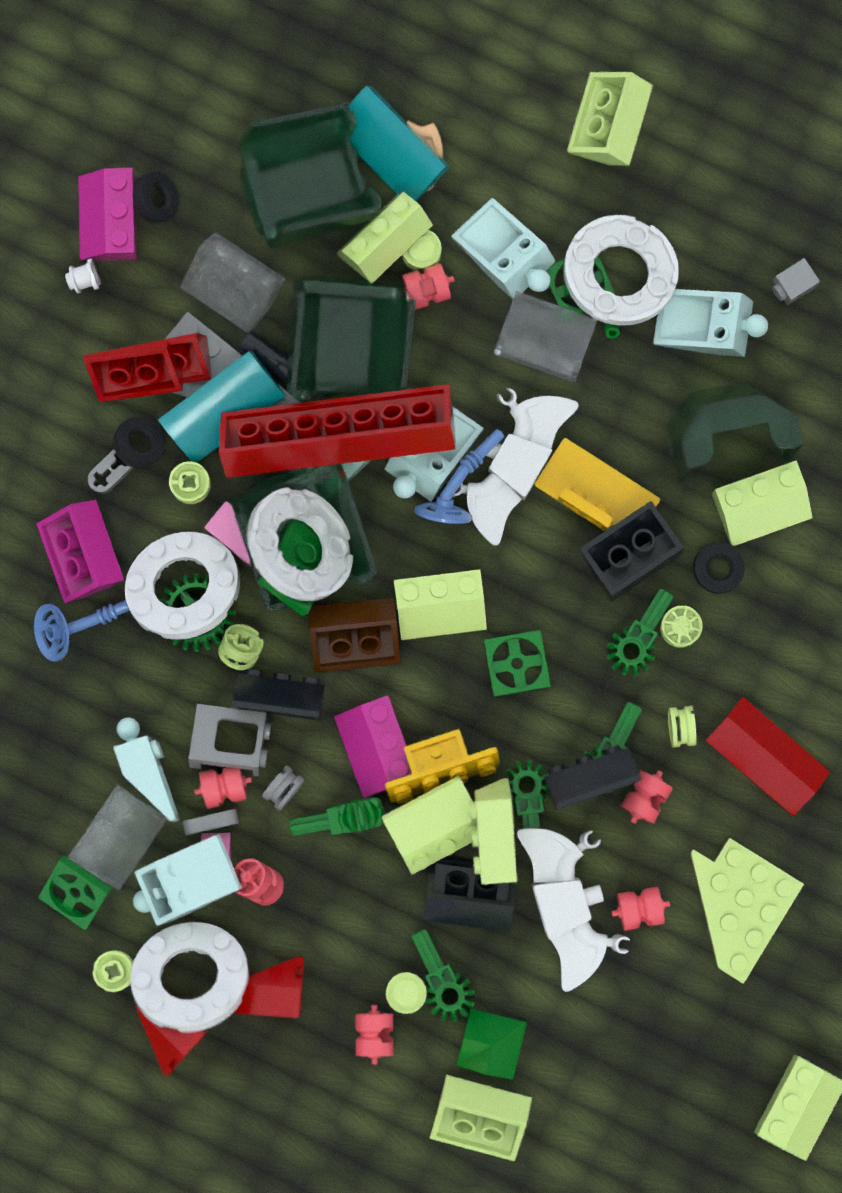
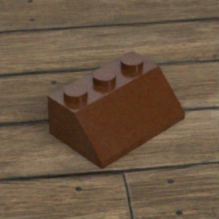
(354, 635)

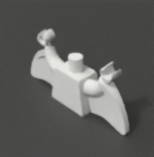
(516, 461)
(565, 903)

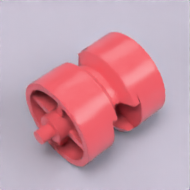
(428, 286)
(217, 786)
(646, 797)
(259, 882)
(642, 908)
(374, 1034)

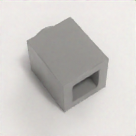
(795, 282)

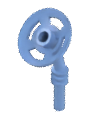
(443, 507)
(62, 629)

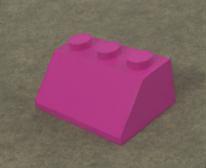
(107, 215)
(80, 551)
(373, 745)

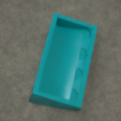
(393, 146)
(197, 419)

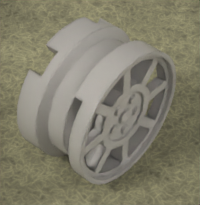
(280, 785)

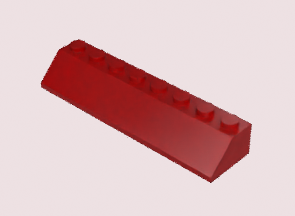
(337, 431)

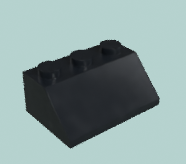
(631, 551)
(279, 695)
(591, 777)
(461, 899)

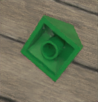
(491, 1044)

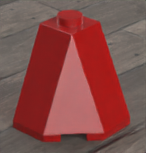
(275, 991)
(170, 1044)

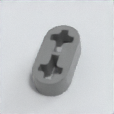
(102, 468)
(210, 822)

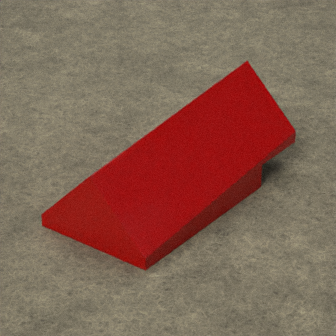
(149, 367)
(768, 756)

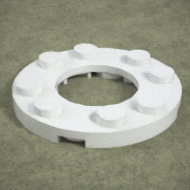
(628, 233)
(328, 526)
(199, 616)
(202, 1011)

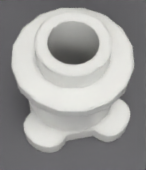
(83, 277)

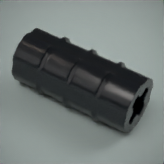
(269, 355)

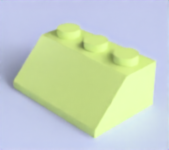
(610, 117)
(385, 237)
(763, 503)
(440, 604)
(432, 825)
(494, 833)
(799, 1107)
(481, 1118)

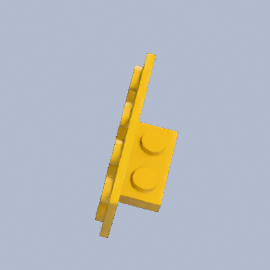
(591, 486)
(437, 762)

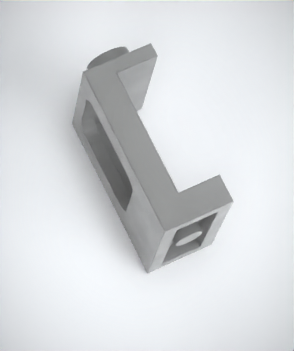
(204, 737)

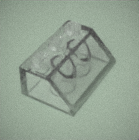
(232, 282)
(545, 336)
(117, 837)

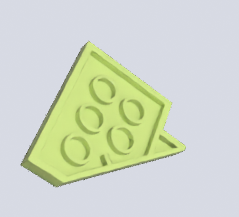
(742, 904)

